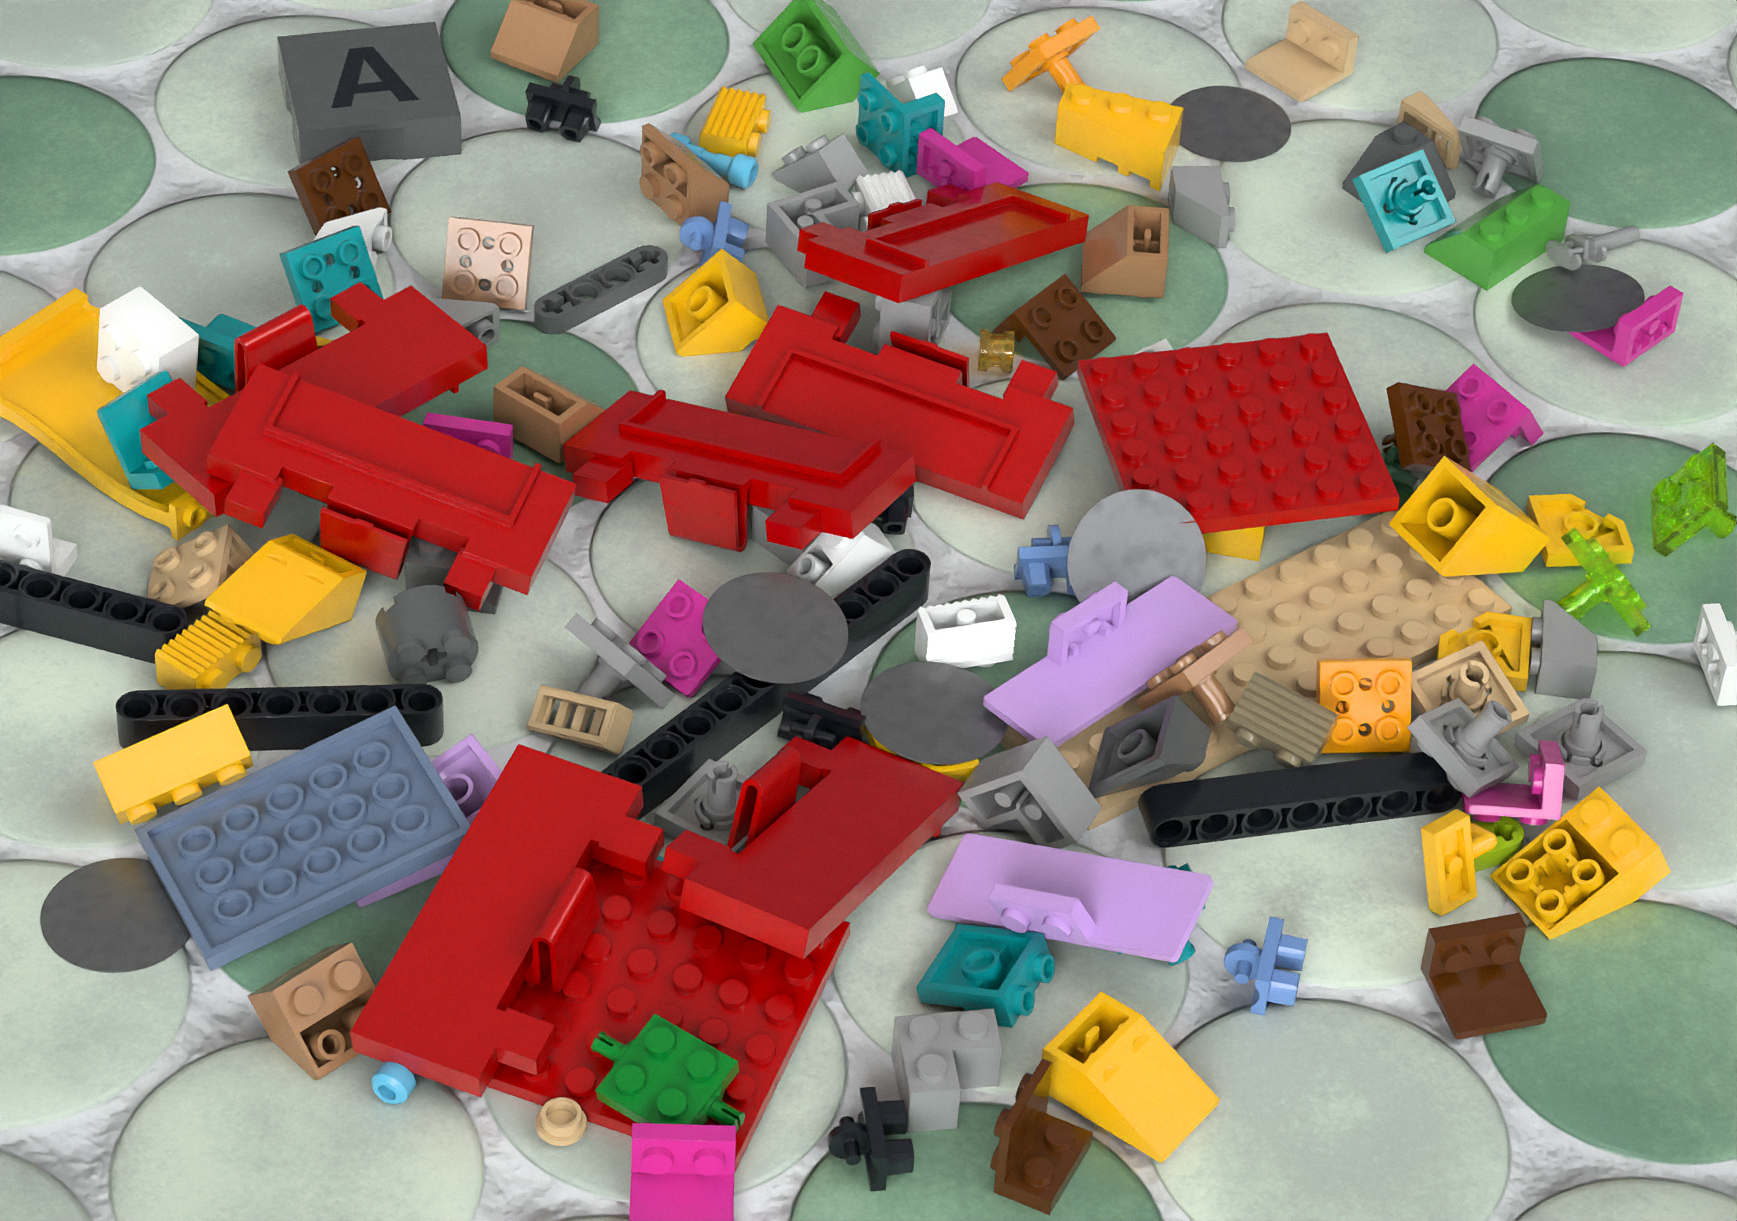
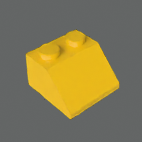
(716, 308)

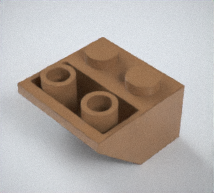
(547, 36)
(678, 178)
(1127, 253)
(542, 411)
(315, 1008)

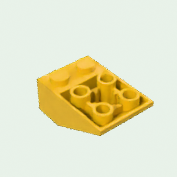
(289, 590)
(1582, 867)
(1127, 1078)

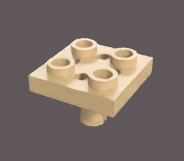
(1472, 675)

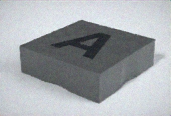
(371, 85)

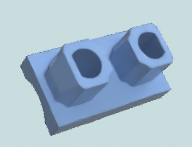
(711, 237)
(1042, 562)
(1249, 962)

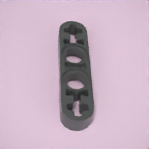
(563, 311)

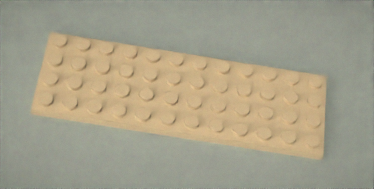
(1334, 601)

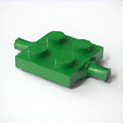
(667, 1077)

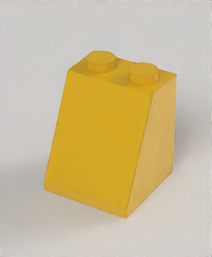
(1467, 525)

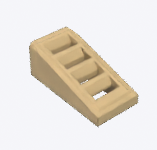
(1428, 119)
(608, 727)

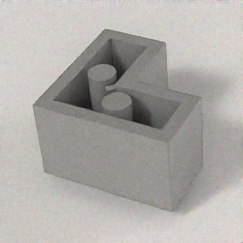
(786, 216)
(917, 318)
(1034, 787)
(938, 1058)

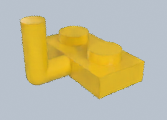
(1449, 857)

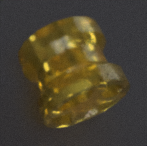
(996, 350)

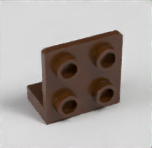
(1060, 327)
(1480, 977)
(1036, 1149)

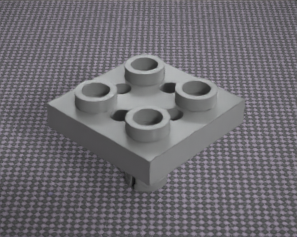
(1499, 152)
(617, 663)
(1587, 740)
(1466, 744)
(714, 789)

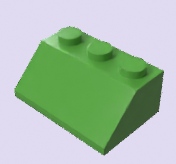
(814, 56)
(1503, 235)

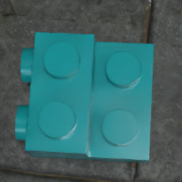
(989, 971)

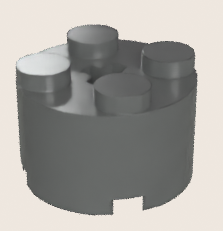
(427, 636)

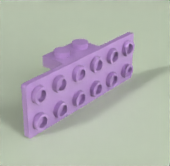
(1104, 657)
(1071, 896)

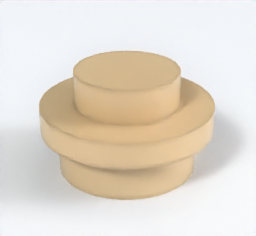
(561, 1122)

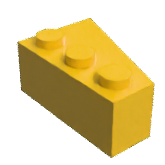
(1121, 129)

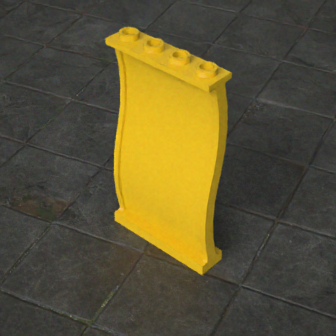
(55, 393)

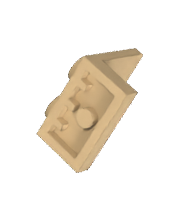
(1310, 57)
(197, 567)

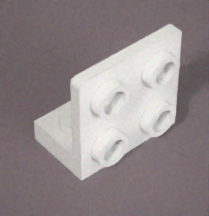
(30, 542)
(1717, 653)

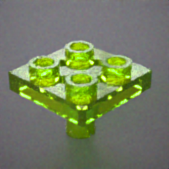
(1692, 500)
(1603, 583)

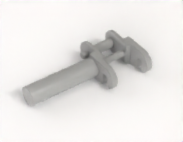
(1575, 247)

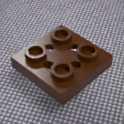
(328, 196)
(1425, 427)

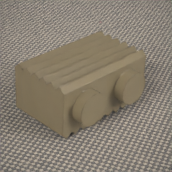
(1281, 722)

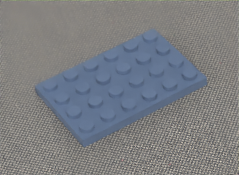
(303, 837)

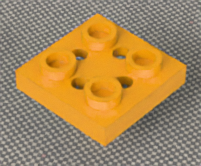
(1052, 55)
(1359, 704)

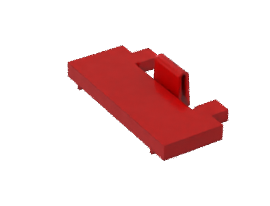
(942, 243)
(391, 359)
(908, 398)
(722, 461)
(388, 484)
(817, 856)
(503, 917)

